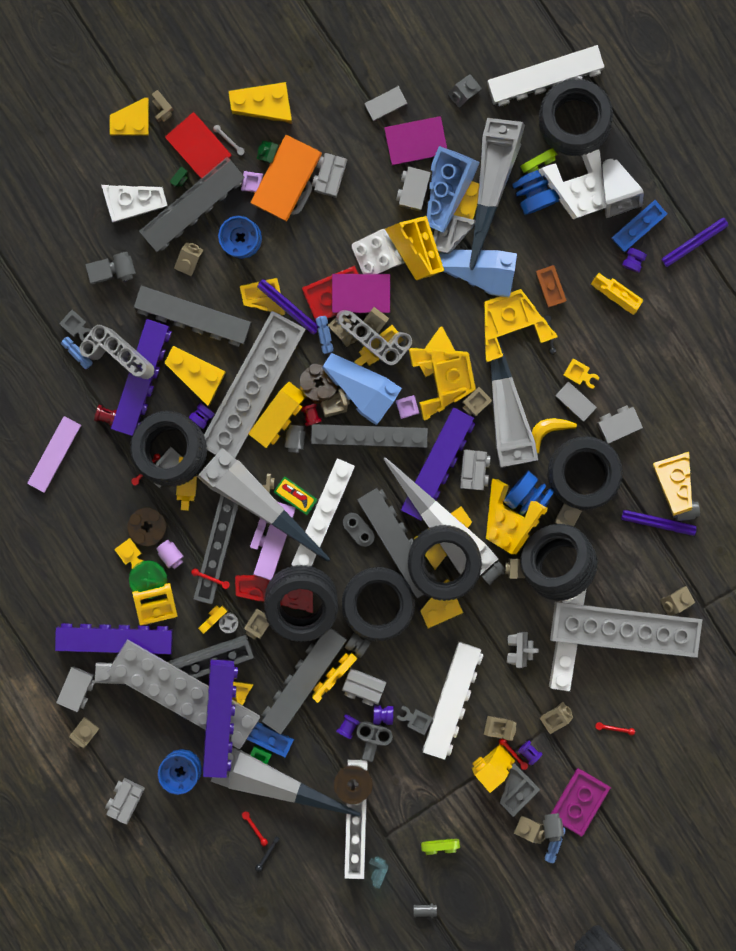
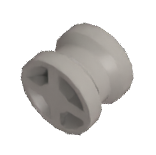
(228, 625)

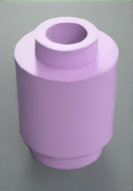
(170, 554)

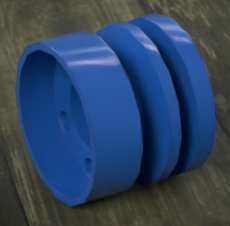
(536, 192)
(229, 237)
(525, 492)
(170, 777)

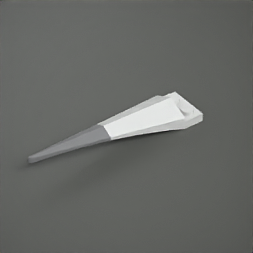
(435, 515)

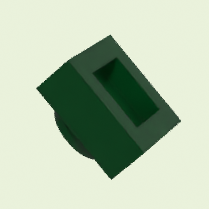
(267, 151)
(179, 178)

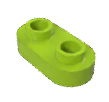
(532, 165)
(448, 845)

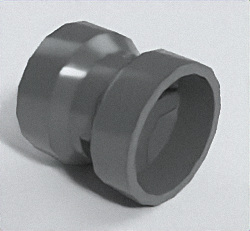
(357, 645)

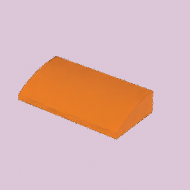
(286, 178)

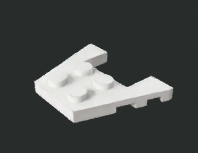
(581, 194)

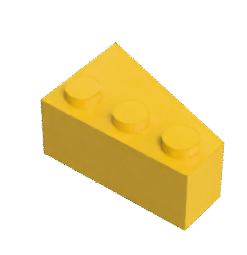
(262, 102)
(416, 247)
(195, 373)
(277, 415)
(493, 767)

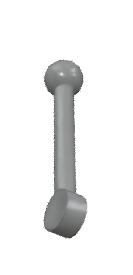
(217, 128)

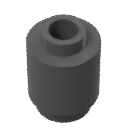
(123, 266)
(294, 438)
(695, 512)
(553, 827)

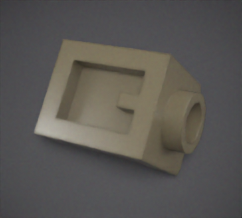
(160, 102)
(376, 320)
(343, 335)
(567, 515)
(557, 718)
(83, 733)

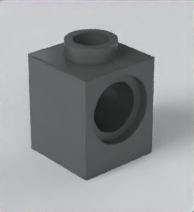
(100, 271)

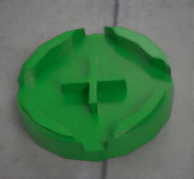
(147, 576)

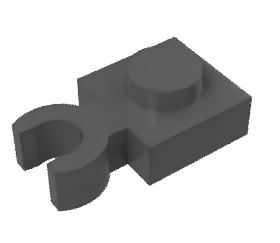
(74, 324)
(417, 721)

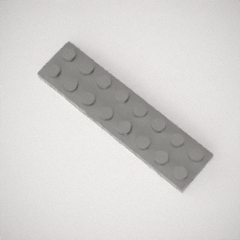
(253, 384)
(625, 629)
(174, 689)

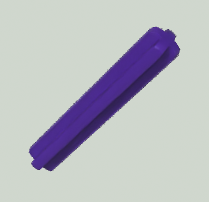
(695, 242)
(287, 306)
(658, 522)

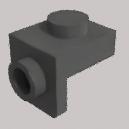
(464, 90)

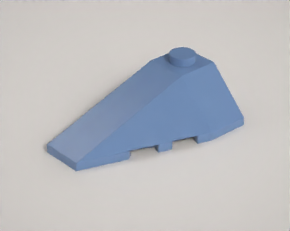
(450, 180)
(491, 272)
(367, 389)

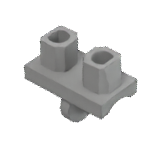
(523, 653)

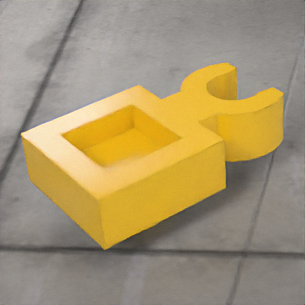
(578, 372)
(128, 552)
(216, 613)

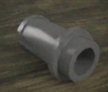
(492, 574)
(425, 910)

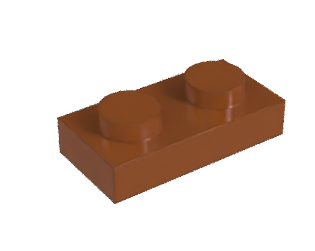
(550, 286)

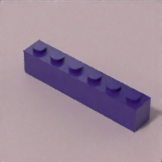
(136, 389)
(441, 457)
(112, 639)
(219, 718)

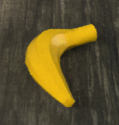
(549, 425)

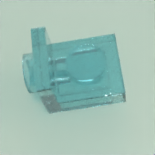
(378, 875)

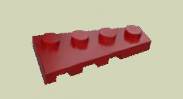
(255, 587)

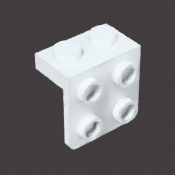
(376, 253)

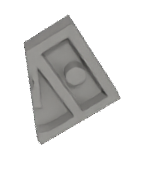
(454, 233)

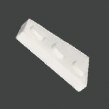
(133, 201)

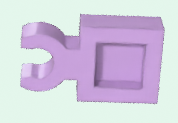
(259, 538)

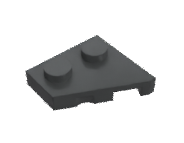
(518, 791)

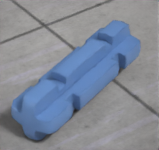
(324, 334)
(74, 350)
(552, 850)

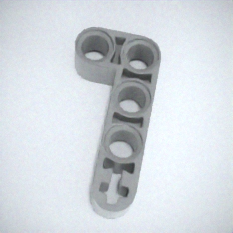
(370, 334)
(121, 353)

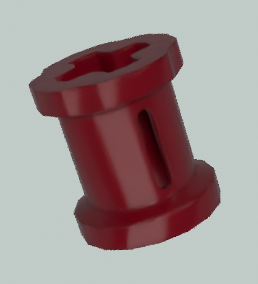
(311, 414)
(104, 415)

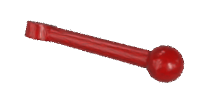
(135, 481)
(195, 572)
(599, 726)
(523, 765)
(245, 815)

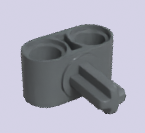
(372, 739)

